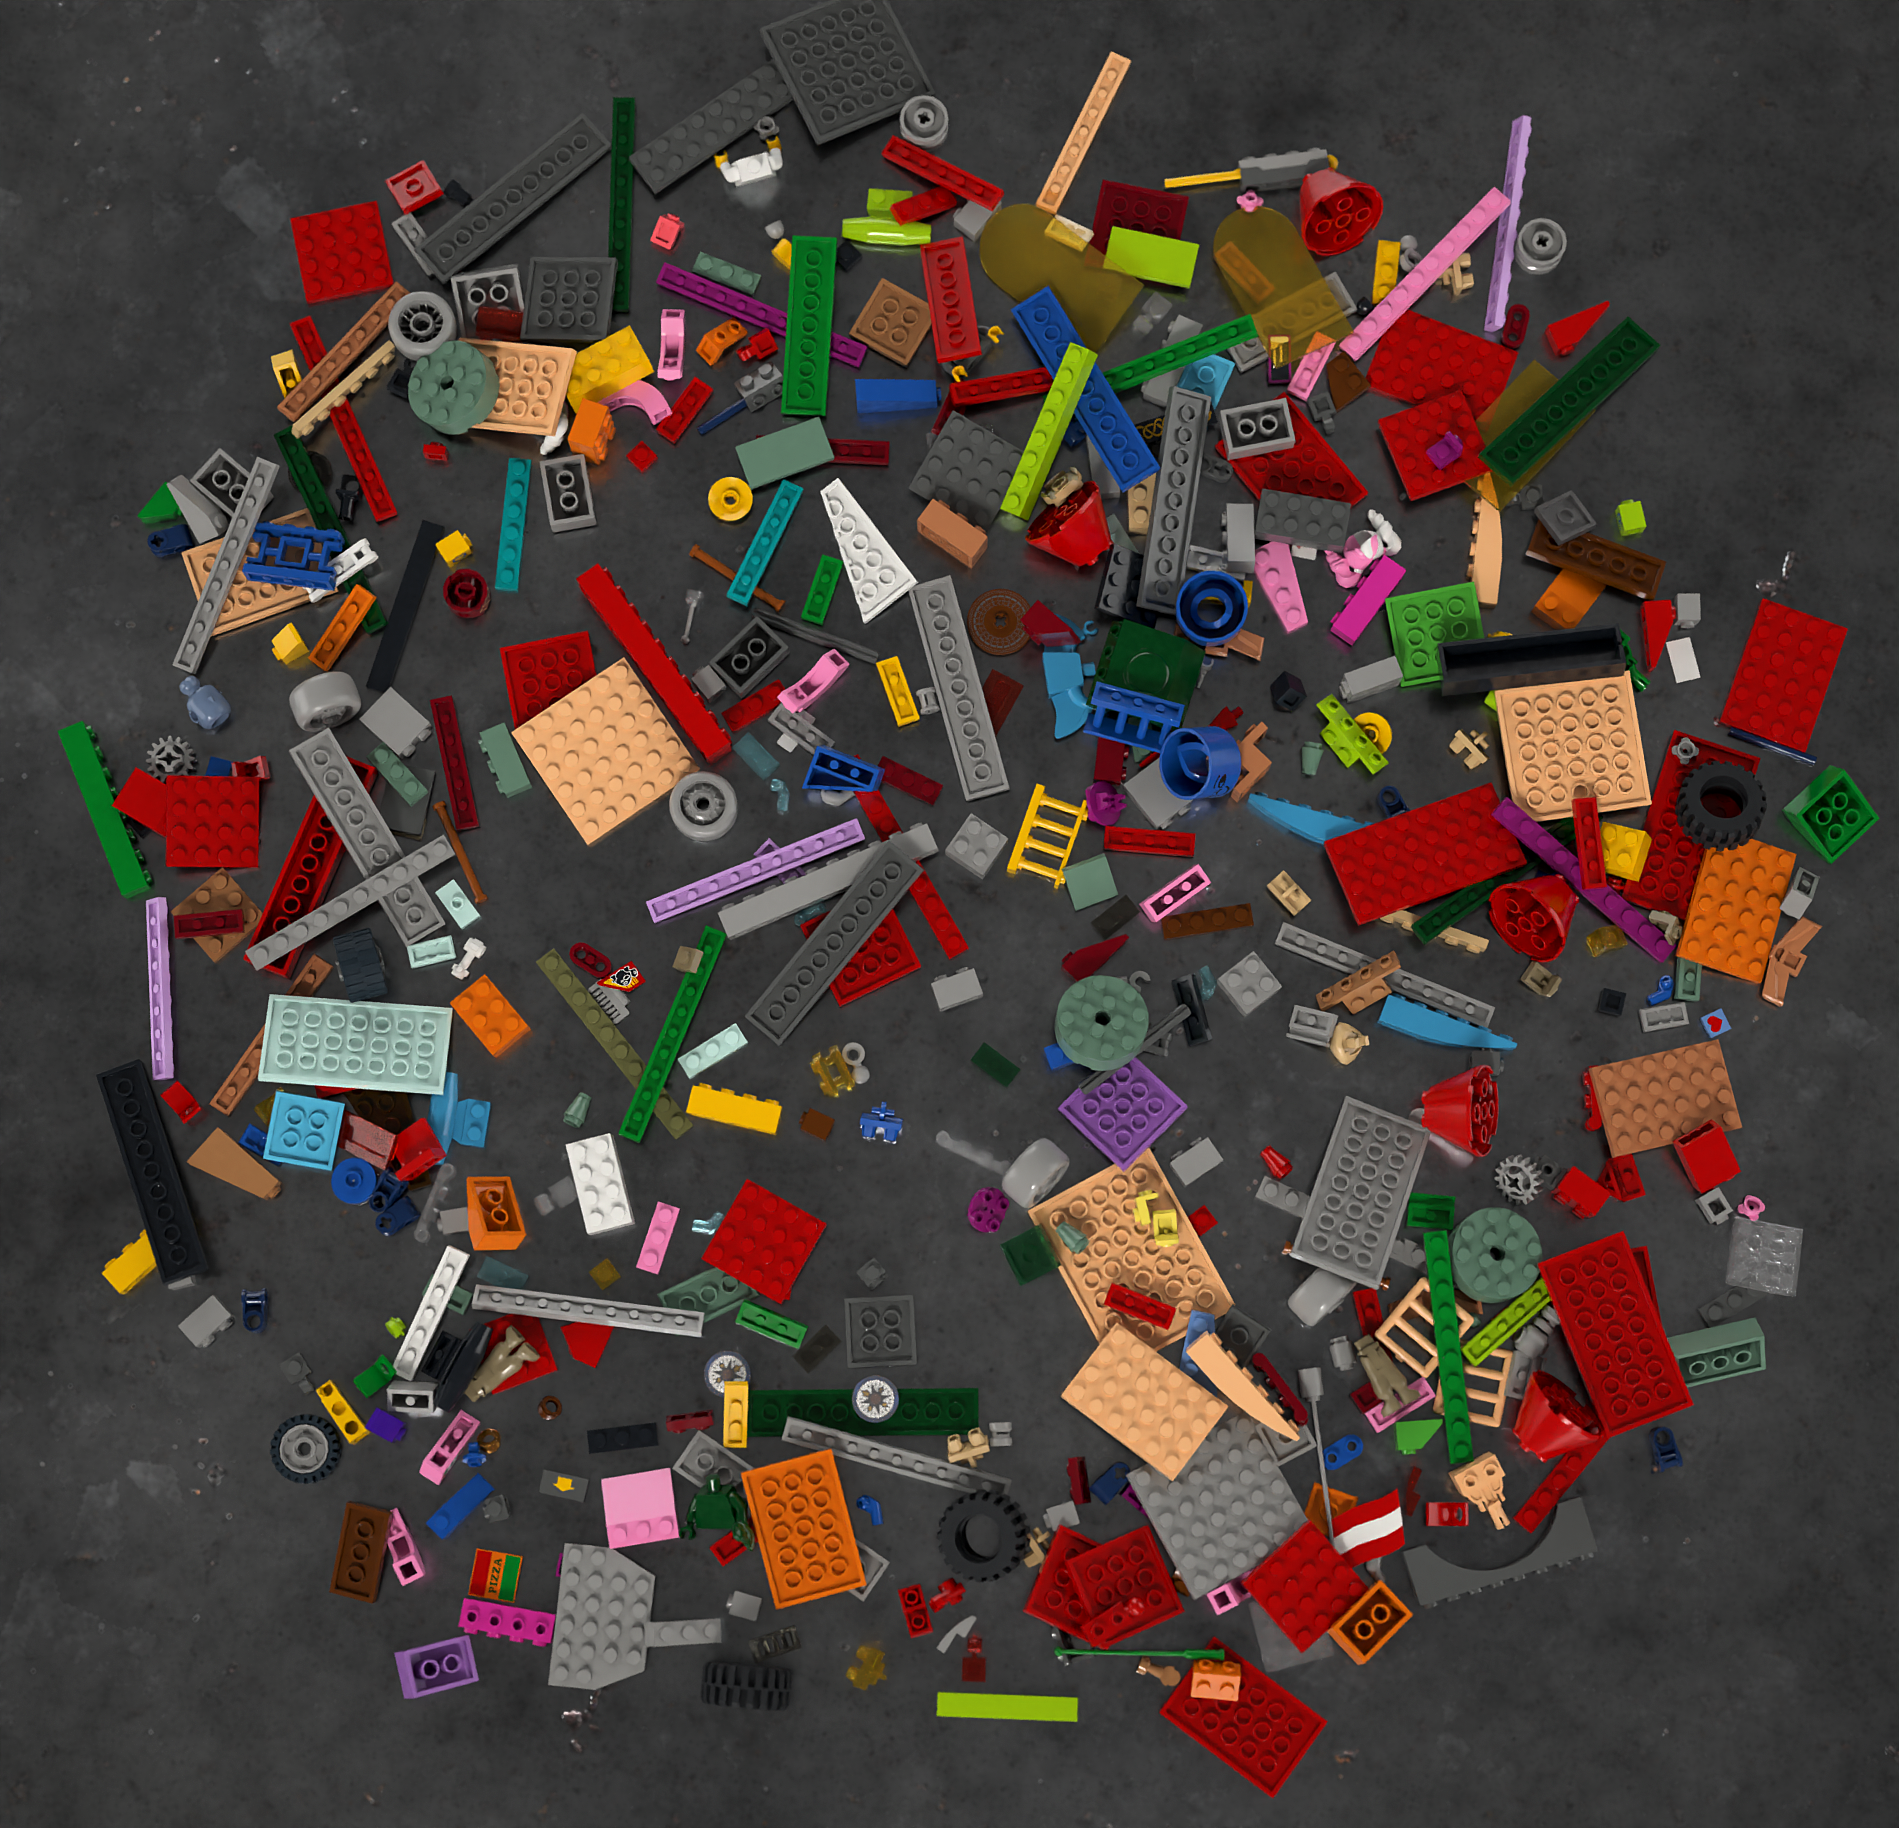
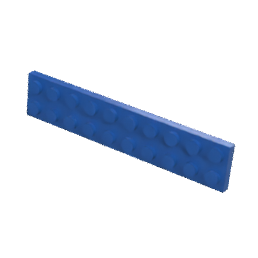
(1098, 406)

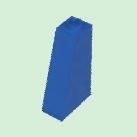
(895, 395)

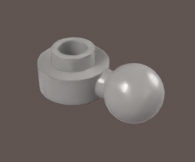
(1410, 257)
(860, 1073)

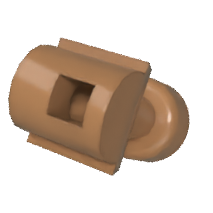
(1167, 1674)

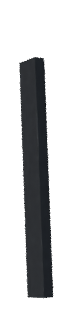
(405, 607)

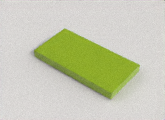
(1153, 256)

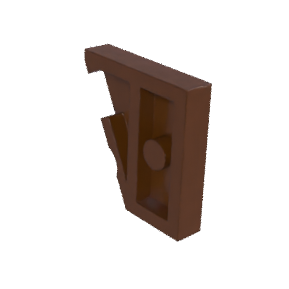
(1345, 381)

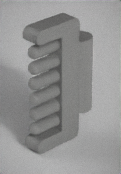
(616, 998)

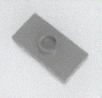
(1663, 1017)

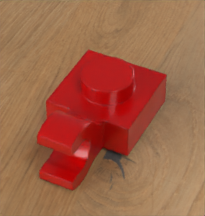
(760, 344)

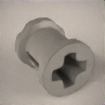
(927, 700)

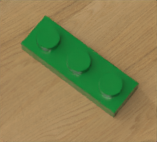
(822, 589)
(771, 1324)

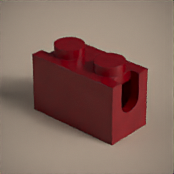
(1110, 761)

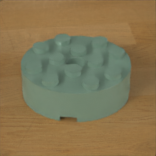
(453, 387)
(1105, 1001)
(1515, 1248)

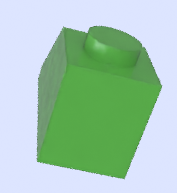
(1414, 1434)

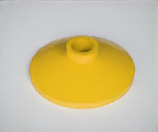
(730, 488)
(1377, 723)

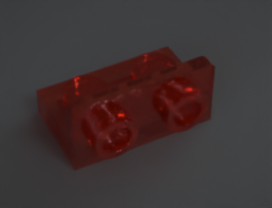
(499, 324)

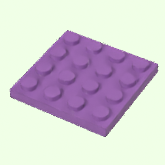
(1124, 1112)

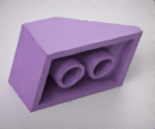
(436, 1666)

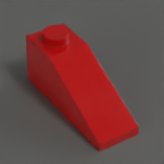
(1568, 332)
(1656, 623)

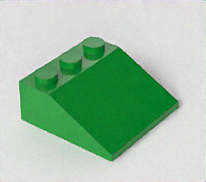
(1831, 813)

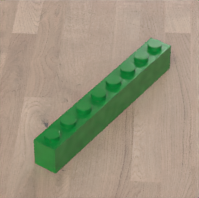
(108, 821)

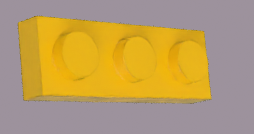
(1385, 270)
(897, 691)
(735, 1414)

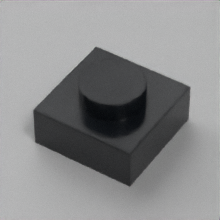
(847, 255)
(1612, 1002)

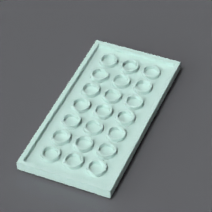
(355, 1044)

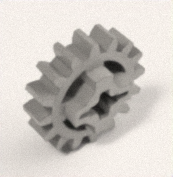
(170, 751)
(1519, 1179)

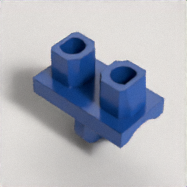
(871, 1121)

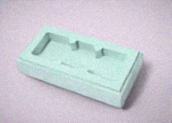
(457, 904)
(431, 951)

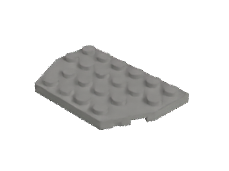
(600, 1618)

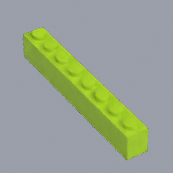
(1049, 431)

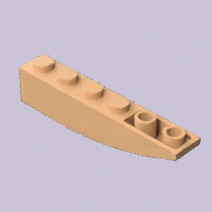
(1486, 554)
(1238, 1384)

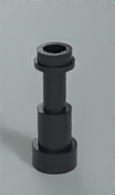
(454, 190)

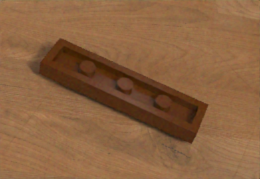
(1207, 921)

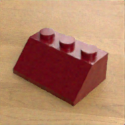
(1047, 628)

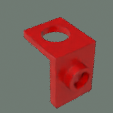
(181, 1101)
(1446, 1513)

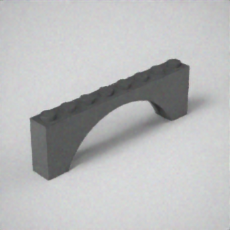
(1565, 1539)

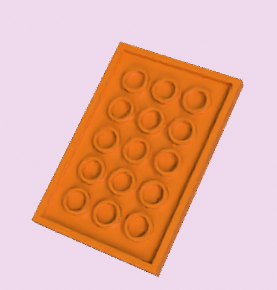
(1736, 908)
(803, 1528)

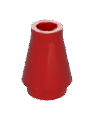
(1278, 1164)

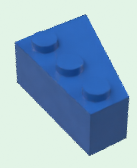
(841, 771)

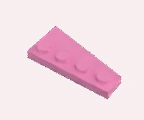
(1279, 581)

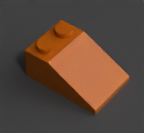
(1567, 600)
(493, 1214)

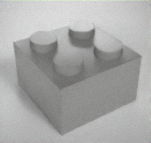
(976, 846)
(1249, 984)

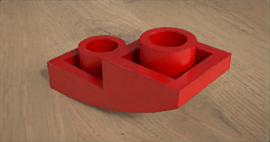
(915, 1611)

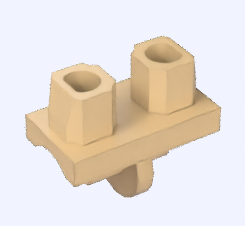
(1459, 280)
(1463, 740)
(1288, 893)
(969, 1450)
(1036, 1555)

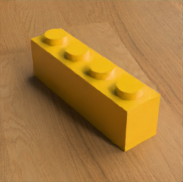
(733, 1109)
(131, 1265)

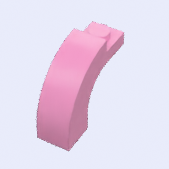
(672, 344)
(640, 395)
(814, 683)
(404, 1551)
(1229, 1594)

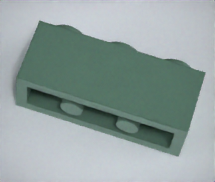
(504, 760)

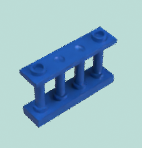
(1134, 704)

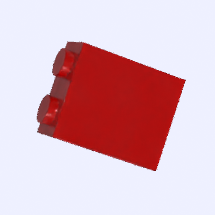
(1706, 1156)

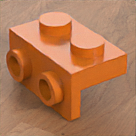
(1215, 1680)

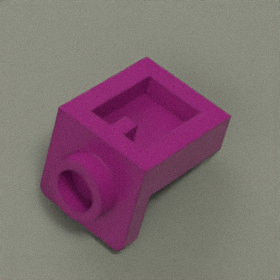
(1445, 450)

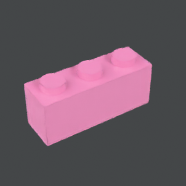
(1175, 893)

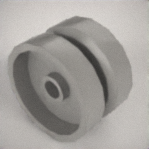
(924, 123)
(1540, 246)

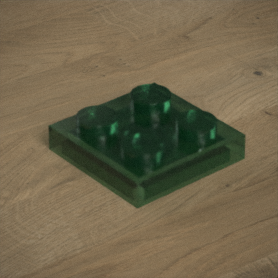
(1030, 1255)

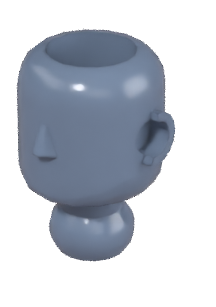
(205, 703)

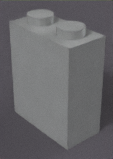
(1370, 680)
(396, 723)
(1153, 797)

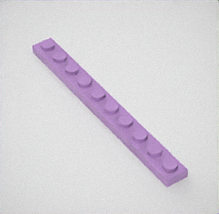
(1507, 224)
(755, 870)

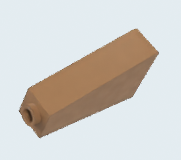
(233, 1164)

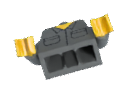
(963, 366)

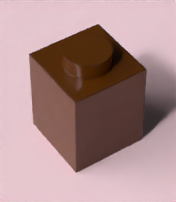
(816, 1124)

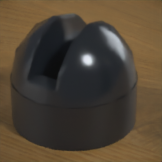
(1364, 306)

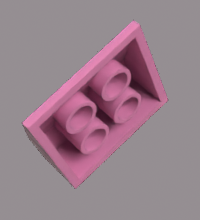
(640, 1508)

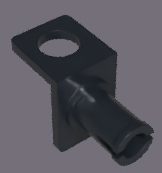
(348, 498)

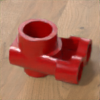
(950, 1593)

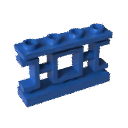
(290, 572)

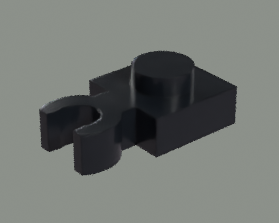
(399, 382)

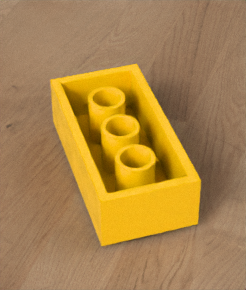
(607, 368)

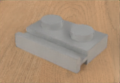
(1312, 1026)
(1519, 1373)

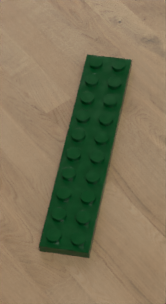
(1569, 401)
(918, 1412)

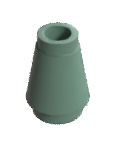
(1311, 757)
(577, 1111)
(1072, 1237)

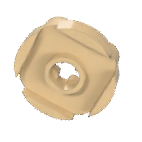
(1061, 486)

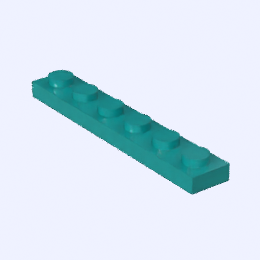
(513, 524)
(765, 542)

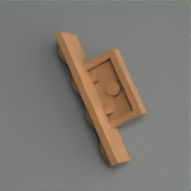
(1362, 986)

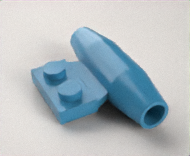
(456, 1120)

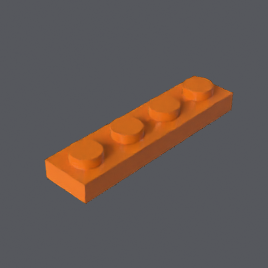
(342, 627)

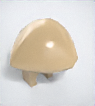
(1347, 1043)

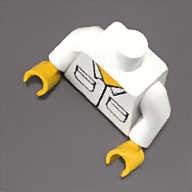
(752, 168)

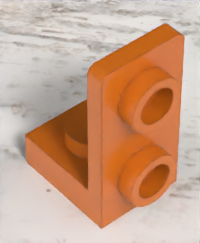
(720, 338)

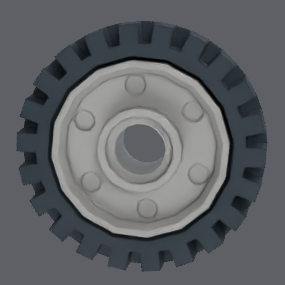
(287, 1445)

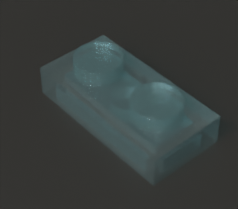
(756, 756)

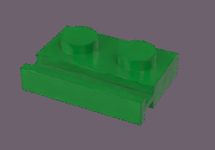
(1430, 1211)

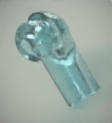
(1209, 983)

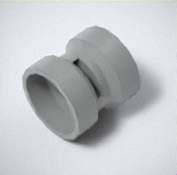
(1546, 1320)
(1000, 1439)

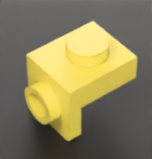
(1141, 1211)
(1165, 1227)

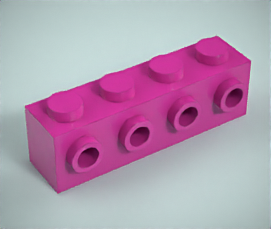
(1368, 600)
(507, 1620)

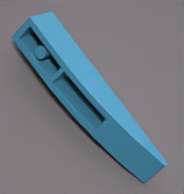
(1304, 821)
(1438, 1027)

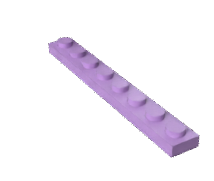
(159, 989)

